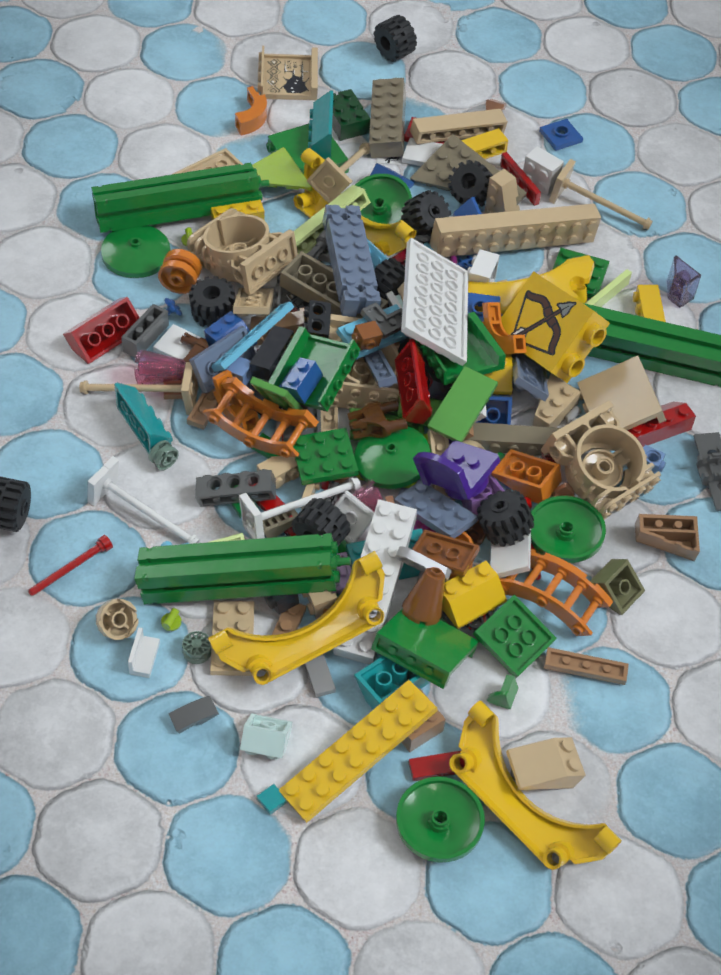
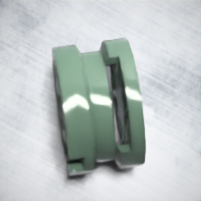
(163, 455)
(197, 642)

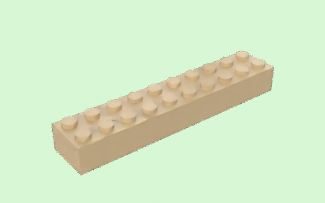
(515, 230)

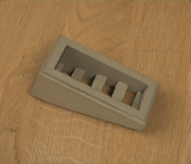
(278, 524)

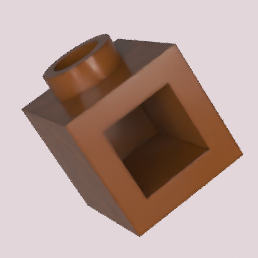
(367, 335)

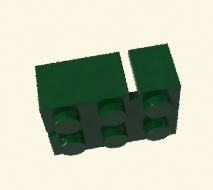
(348, 116)

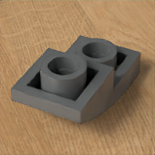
(193, 713)

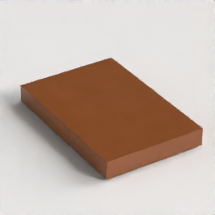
(447, 551)

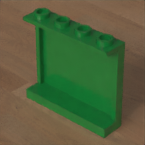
(296, 142)
(483, 354)
(332, 358)
(423, 649)

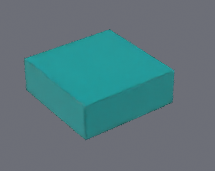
(271, 799)

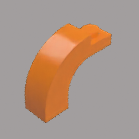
(254, 117)
(492, 321)
(234, 404)

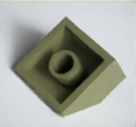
(620, 583)

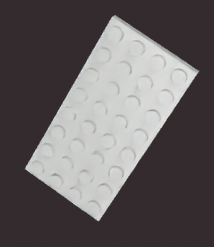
(435, 302)

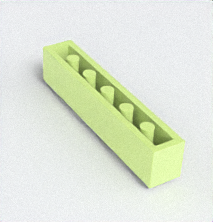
(309, 231)

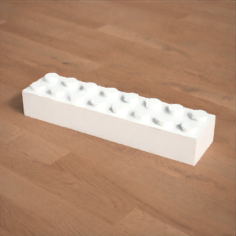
(388, 531)

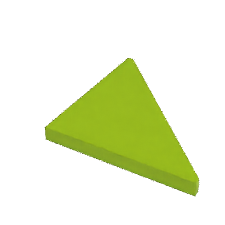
(281, 171)

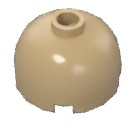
(117, 619)

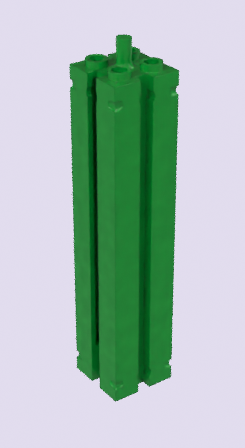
(174, 196)
(660, 346)
(239, 569)

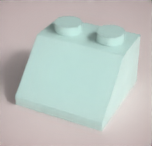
(265, 736)

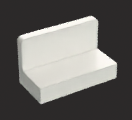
(143, 654)

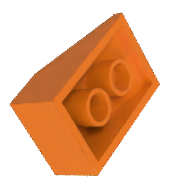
(528, 475)

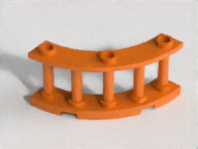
(300, 418)
(562, 571)

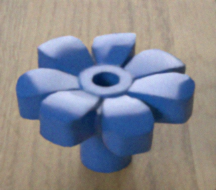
(172, 308)

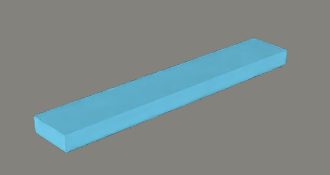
(250, 338)

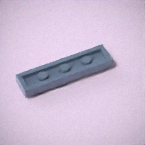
(380, 369)

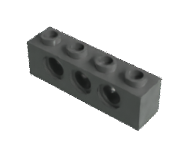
(226, 494)

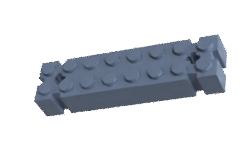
(350, 259)

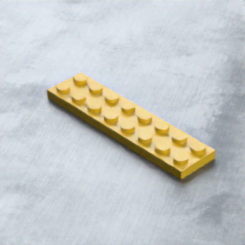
(357, 751)

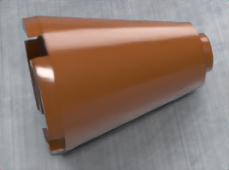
(426, 598)

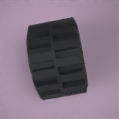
(395, 38)
(465, 177)
(422, 211)
(389, 277)
(211, 300)
(14, 503)
(505, 517)
(321, 518)

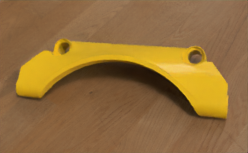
(386, 237)
(569, 277)
(287, 651)
(491, 781)

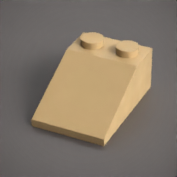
(546, 764)

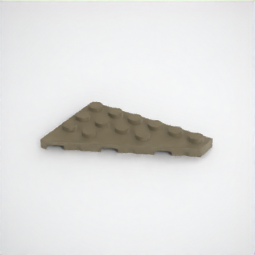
(440, 165)

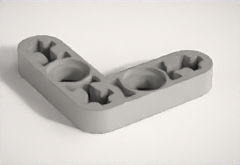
(419, 561)

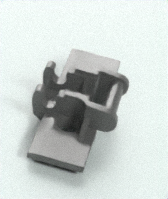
(709, 463)

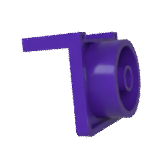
(459, 470)

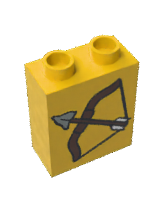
(555, 327)

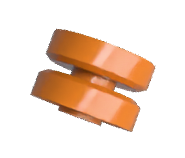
(179, 271)

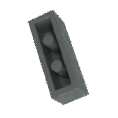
(145, 330)

